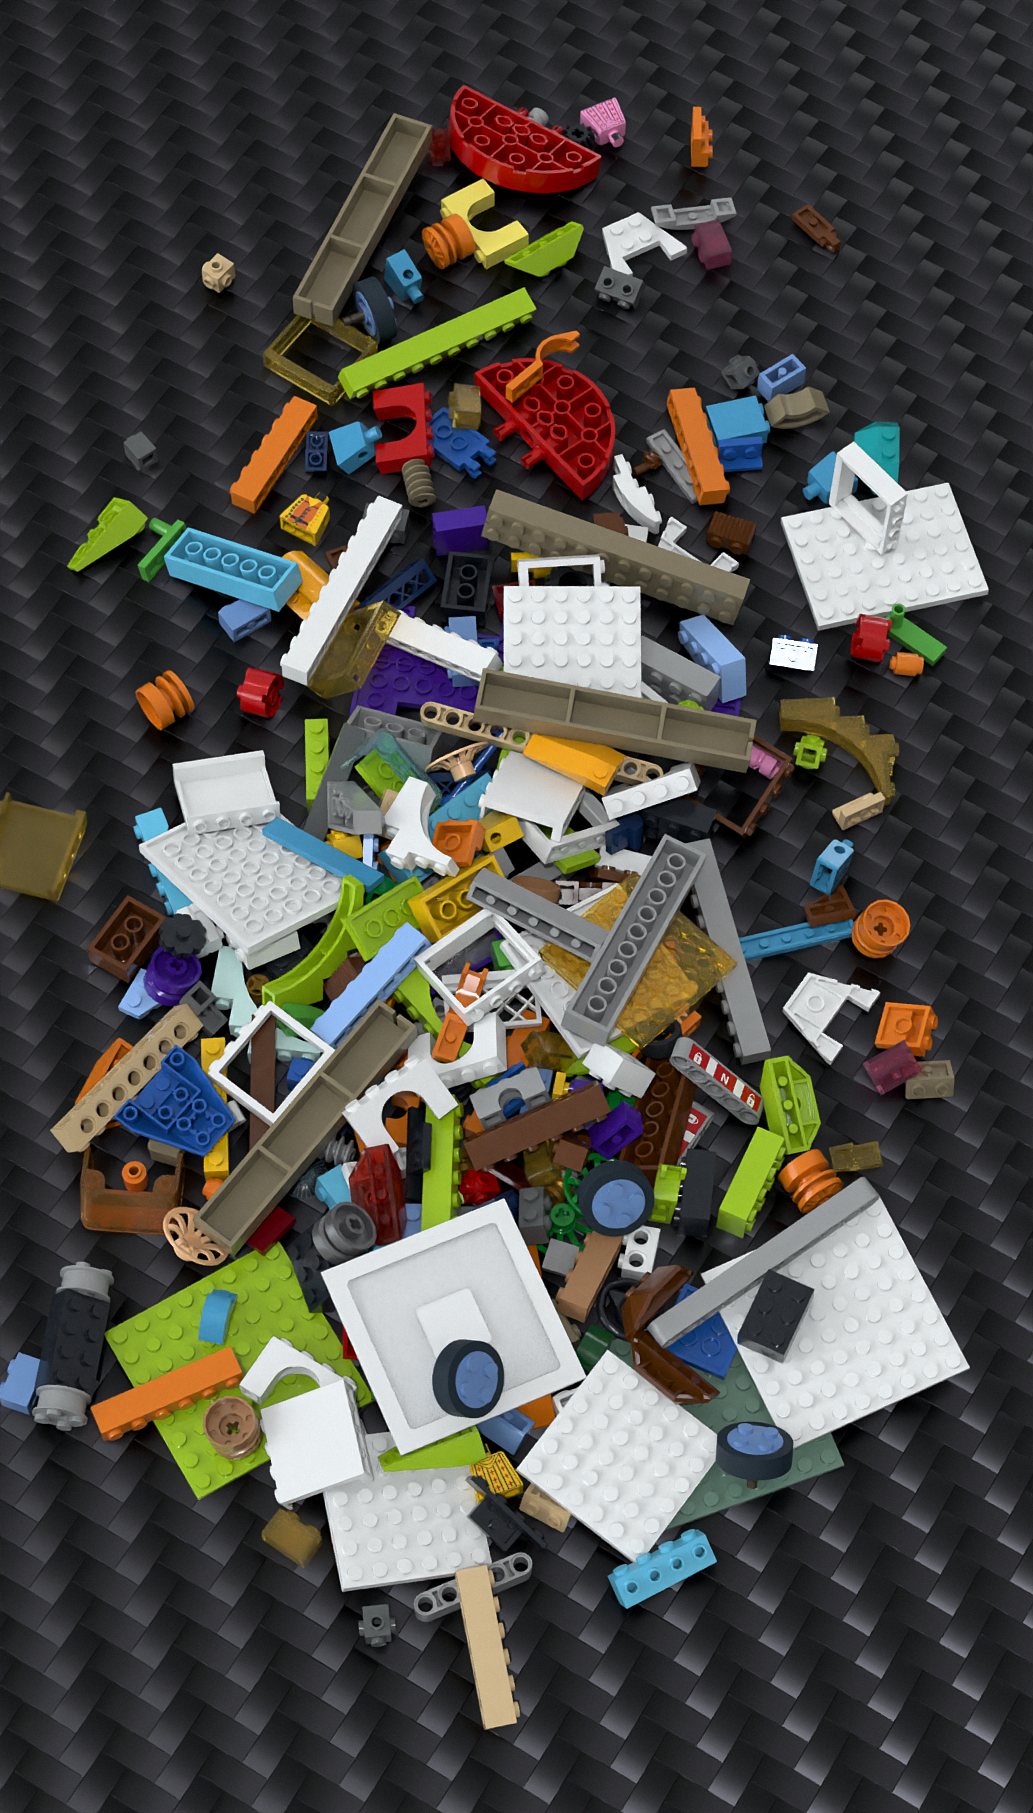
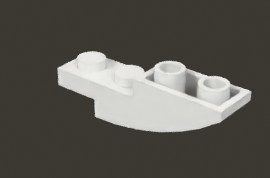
(634, 499)

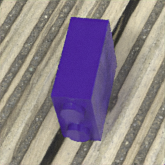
(459, 530)

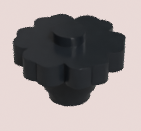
(182, 936)

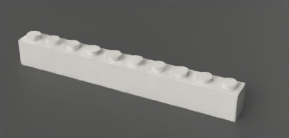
(341, 591)

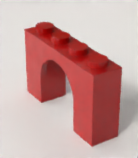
(407, 402)

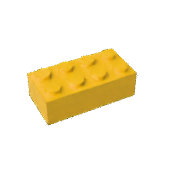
(445, 904)

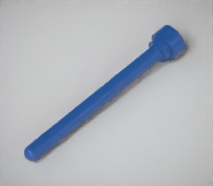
(478, 764)

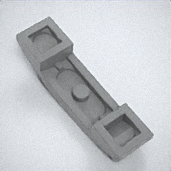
(687, 218)

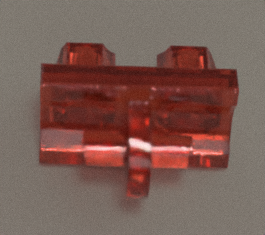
(440, 148)

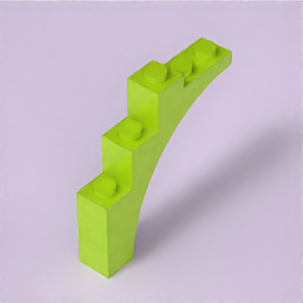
(305, 981)

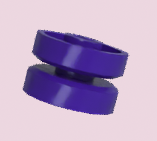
(170, 977)

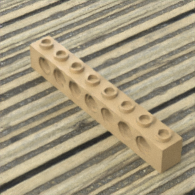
(69, 1130)

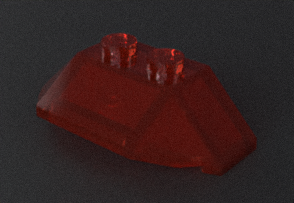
(379, 1190)

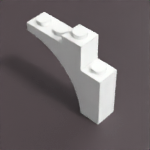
(408, 826)

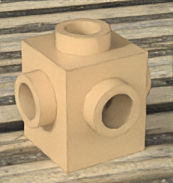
(218, 273)

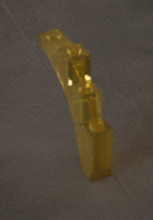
(823, 719)

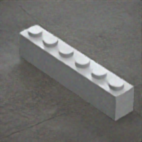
(537, 914)

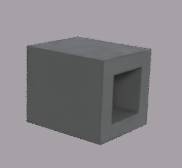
(140, 451)

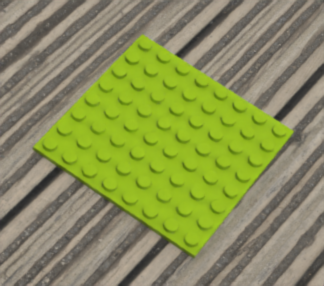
(266, 1307)

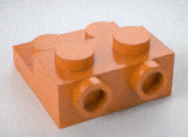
(700, 139)
(459, 840)
(907, 1023)

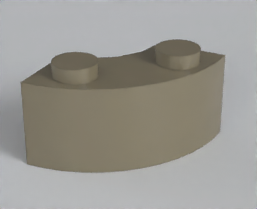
(796, 408)

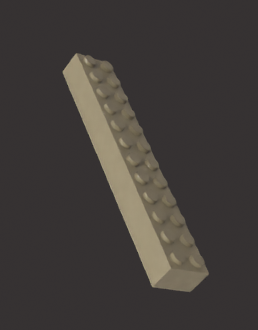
(362, 220)
(626, 559)
(614, 720)
(304, 1128)

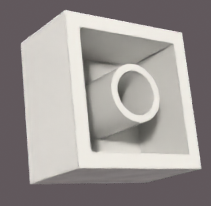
(618, 1070)

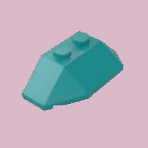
(881, 444)

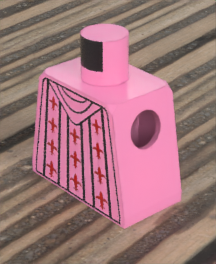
(605, 122)

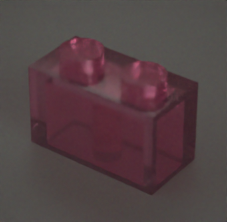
(712, 244)
(892, 1067)

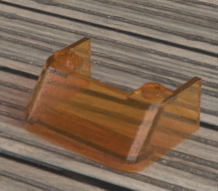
(125, 1209)

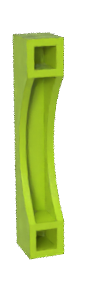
(415, 995)

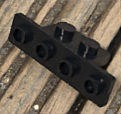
(417, 1153)
(498, 1520)

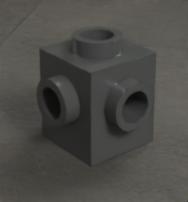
(740, 372)
(377, 1616)

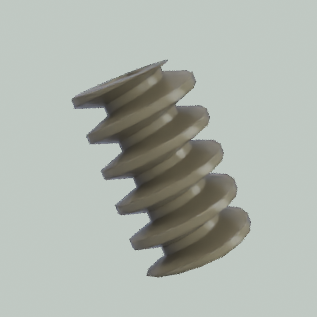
(418, 483)

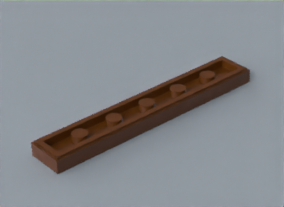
(262, 1075)

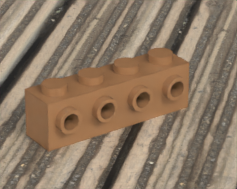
(588, 1275)

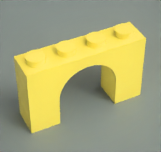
(489, 246)

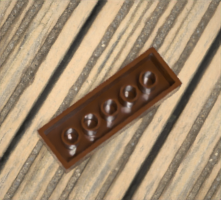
(664, 1118)
(537, 1125)

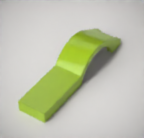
(666, 1192)

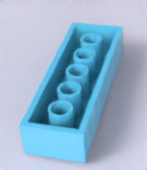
(233, 569)
(459, 808)

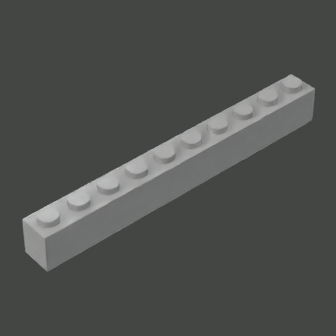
(736, 988)

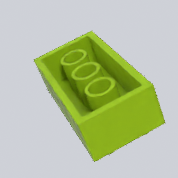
(751, 1183)

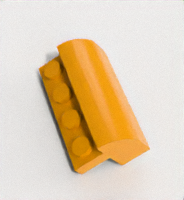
(313, 580)

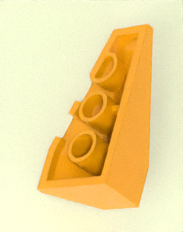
(581, 761)

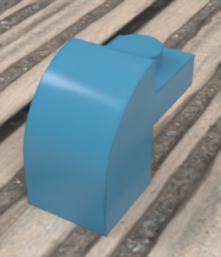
(216, 1316)

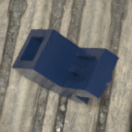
(626, 834)

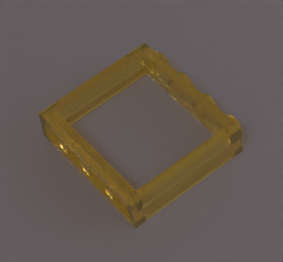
(303, 378)
(331, 675)

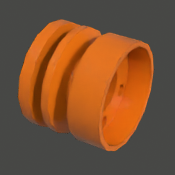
(448, 241)
(164, 700)
(891, 929)
(810, 1180)

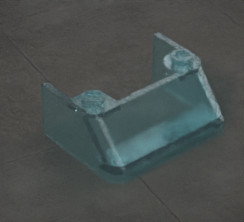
(397, 758)

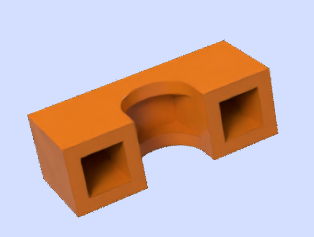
(398, 1127)

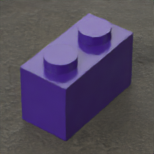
(616, 1130)

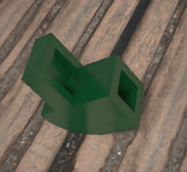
(593, 1347)

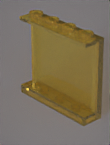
(37, 847)

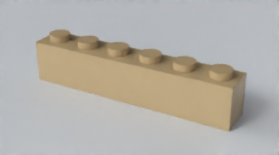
(486, 1647)

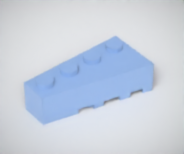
(715, 653)

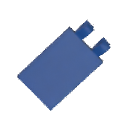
(460, 445)

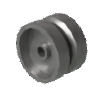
(344, 1233)

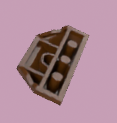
(651, 1296)
(669, 1373)

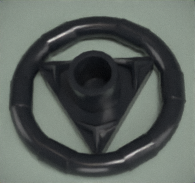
(617, 1300)

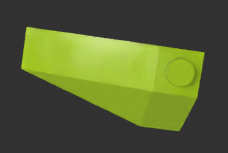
(117, 524)
(453, 1451)

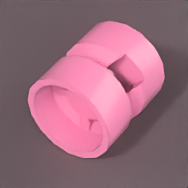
(767, 765)

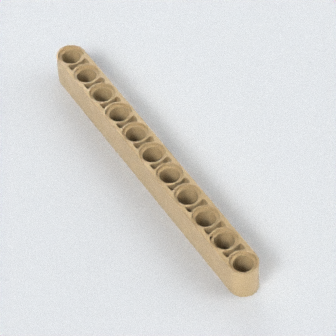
(506, 740)

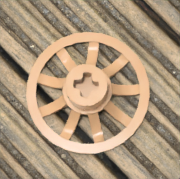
(460, 767)
(190, 1242)

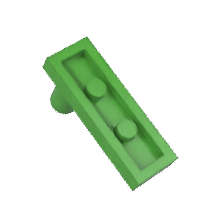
(154, 559)
(913, 637)

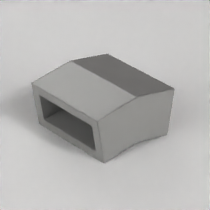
(559, 1257)

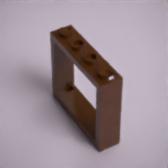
(763, 805)

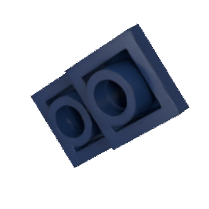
(316, 451)

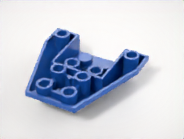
(178, 1107)

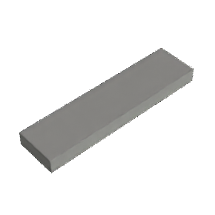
(673, 461)

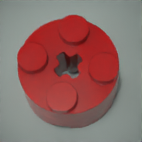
(870, 639)
(260, 692)

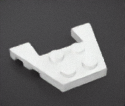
(635, 236)
(675, 531)
(816, 1005)

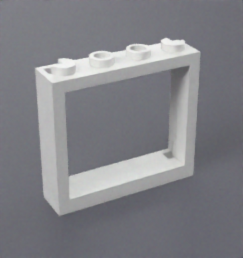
(854, 461)
(524, 564)
(573, 843)
(461, 938)
(246, 1034)

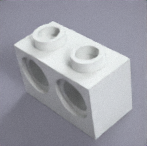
(643, 1253)

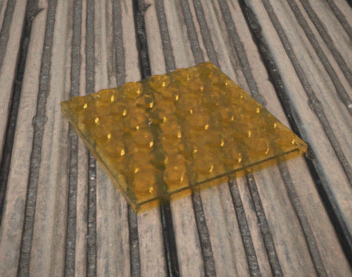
(676, 978)

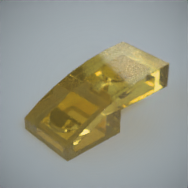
(857, 1157)

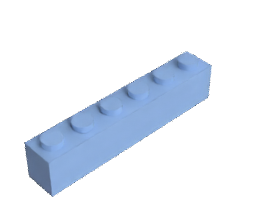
(375, 982)

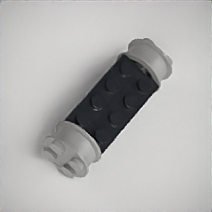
(72, 1346)

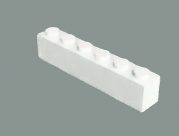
(443, 648)

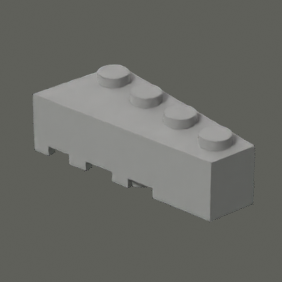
(352, 809)

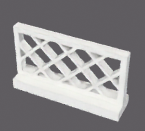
(492, 980)

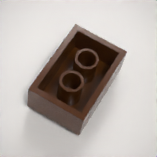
(126, 939)

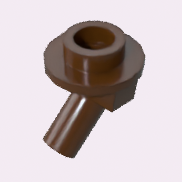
(651, 460)

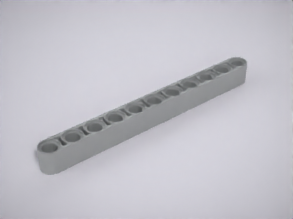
(771, 1255)

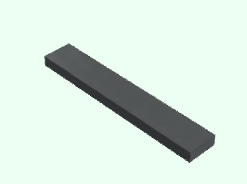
(346, 744)

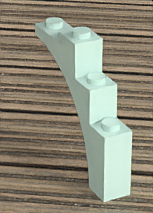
(233, 994)

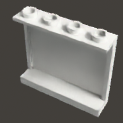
(225, 792)
(533, 793)
(315, 1443)

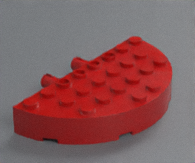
(515, 149)
(558, 417)

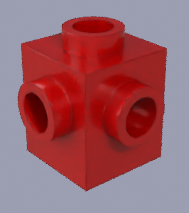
(478, 1187)

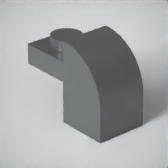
(200, 1001)

